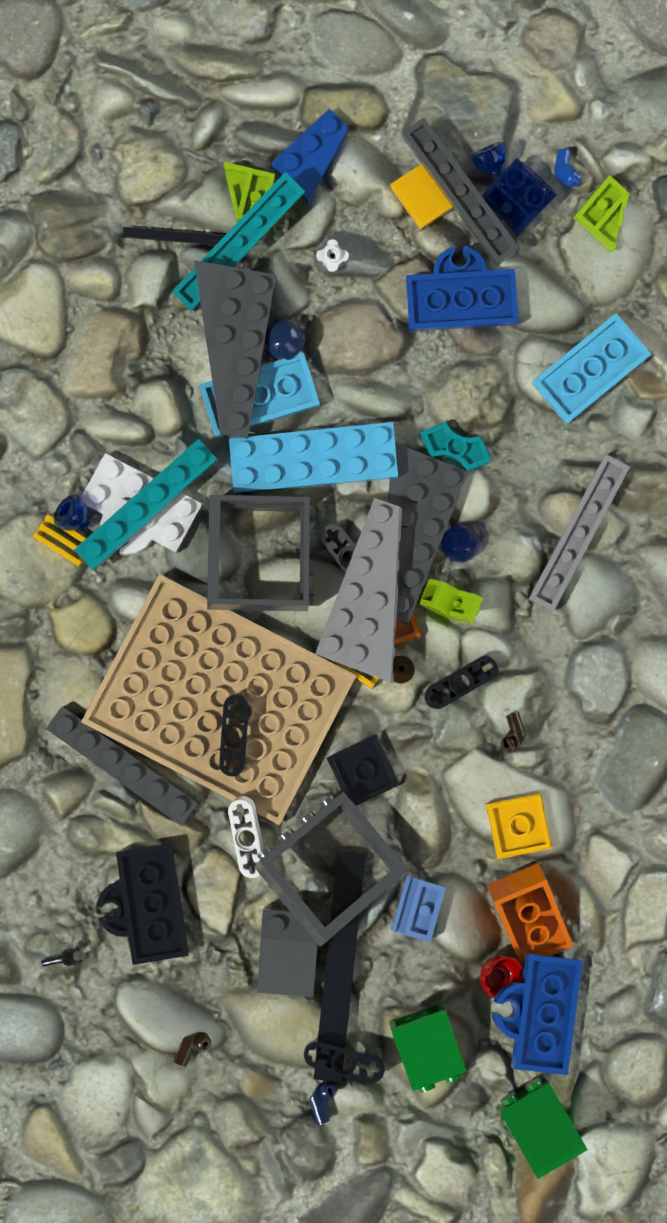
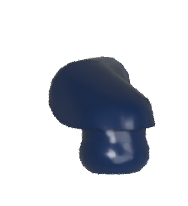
(318, 1102)

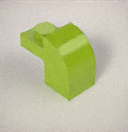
(449, 601)

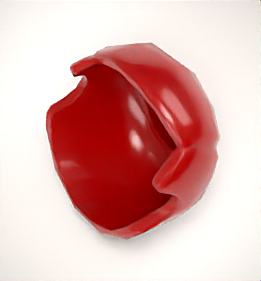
(499, 972)

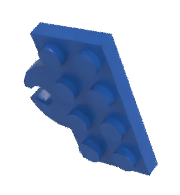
(461, 295)
(541, 1013)

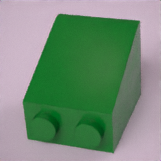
(428, 1048)
(541, 1127)

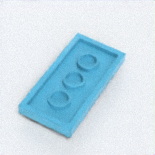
(591, 368)
(281, 391)

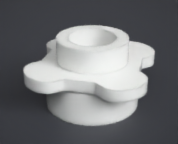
(332, 263)

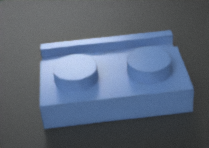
(418, 908)

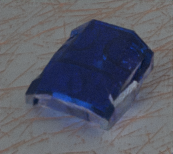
(518, 196)

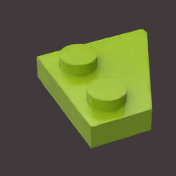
(246, 186)
(603, 213)

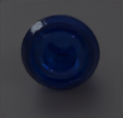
(491, 158)
(72, 514)
(460, 543)

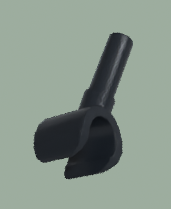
(66, 958)

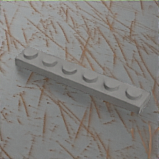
(578, 533)

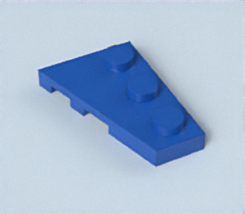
(312, 153)

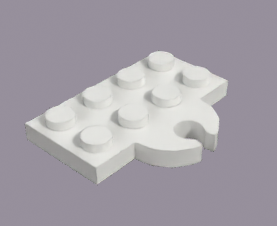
(116, 484)

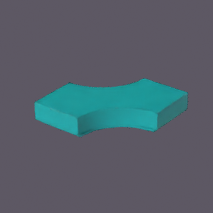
(443, 442)

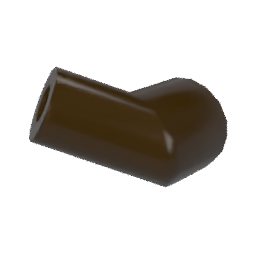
(515, 735)
(190, 1044)

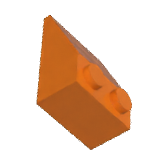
(530, 913)

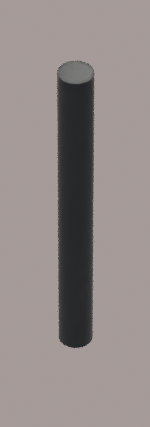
(171, 236)

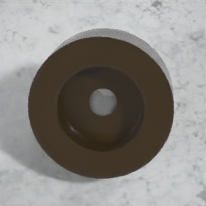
(408, 669)

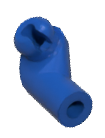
(564, 171)

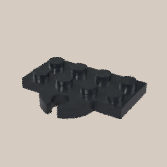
(147, 904)

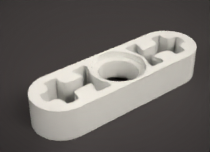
(235, 819)

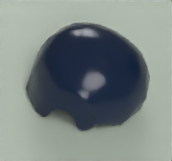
(283, 339)

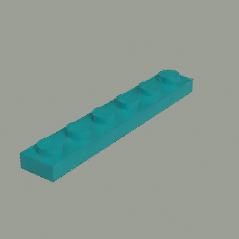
(244, 234)
(146, 505)

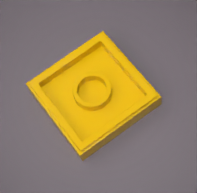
(421, 197)
(518, 826)

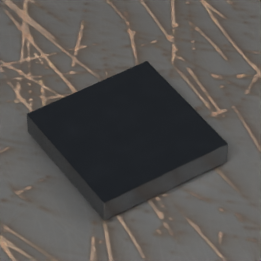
(363, 770)

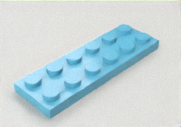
(313, 458)

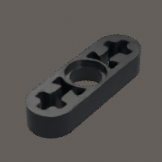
(462, 671)
(225, 756)
(349, 1072)

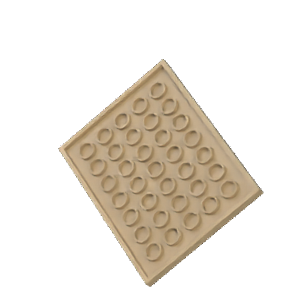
(172, 686)

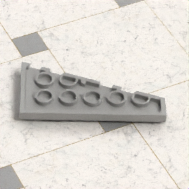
(365, 610)

